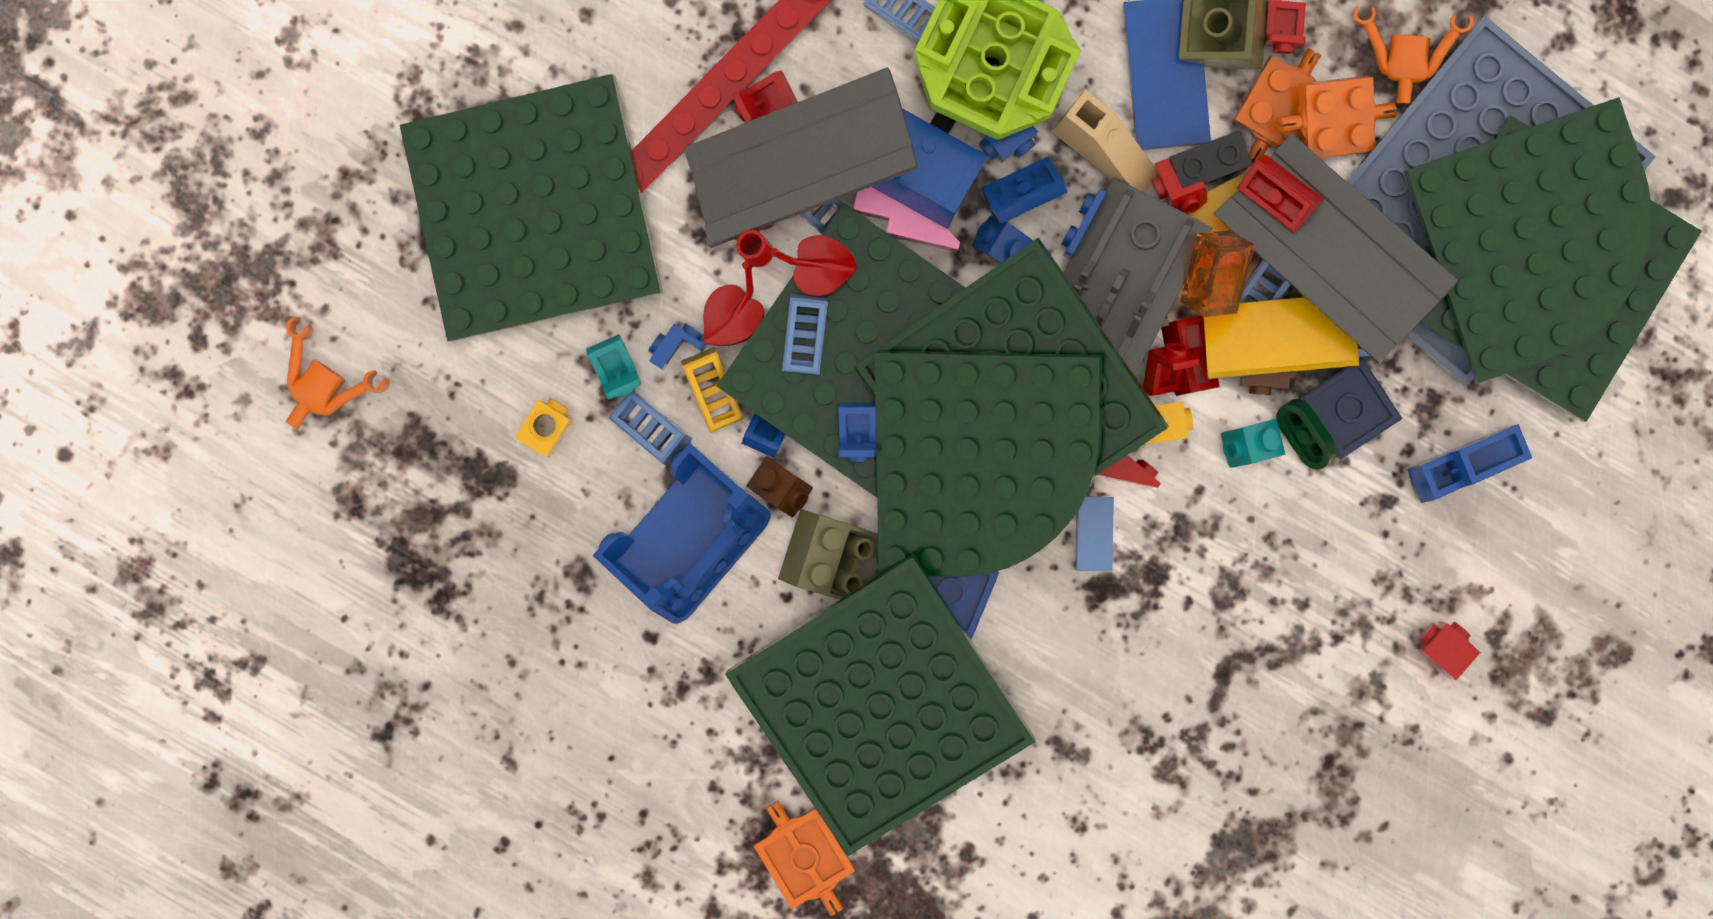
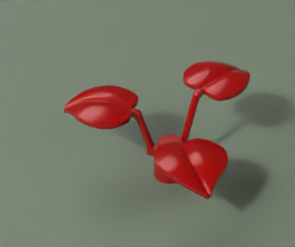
(820, 270)

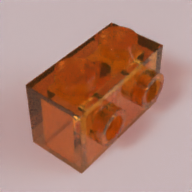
(1217, 273)

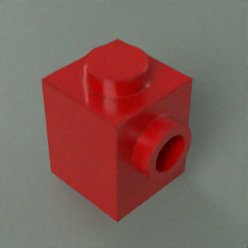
(1447, 648)

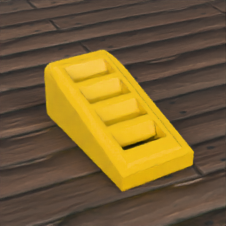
(700, 360)

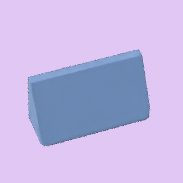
(1094, 534)

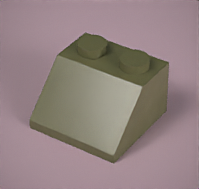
(1223, 33)

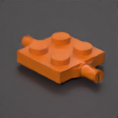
(1274, 96)
(1337, 116)
(804, 858)

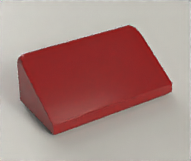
(1279, 193)
(1191, 334)

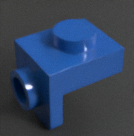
(1016, 143)
(999, 240)
(666, 346)
(857, 431)
(763, 436)

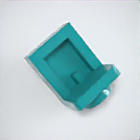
(614, 367)
(1252, 443)

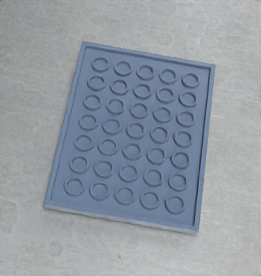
(1456, 110)

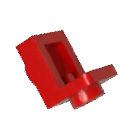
(1285, 26)
(764, 97)
(1168, 186)
(1166, 367)

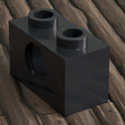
(1212, 160)

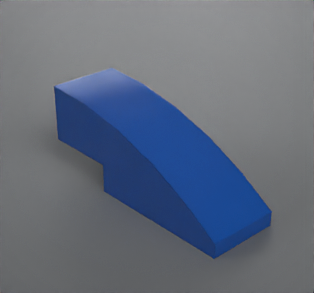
(1469, 463)

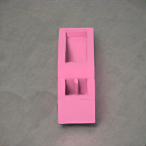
(903, 221)

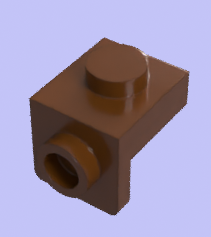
(1264, 383)
(779, 487)

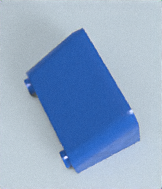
(685, 538)

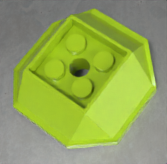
(1001, 100)

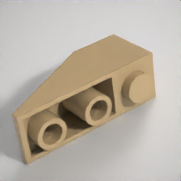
(1105, 142)

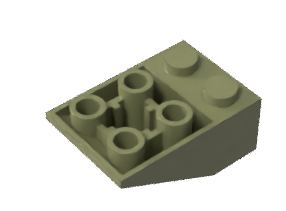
(829, 556)

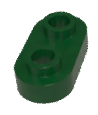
(1306, 434)

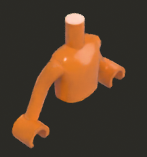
(1408, 54)
(319, 384)

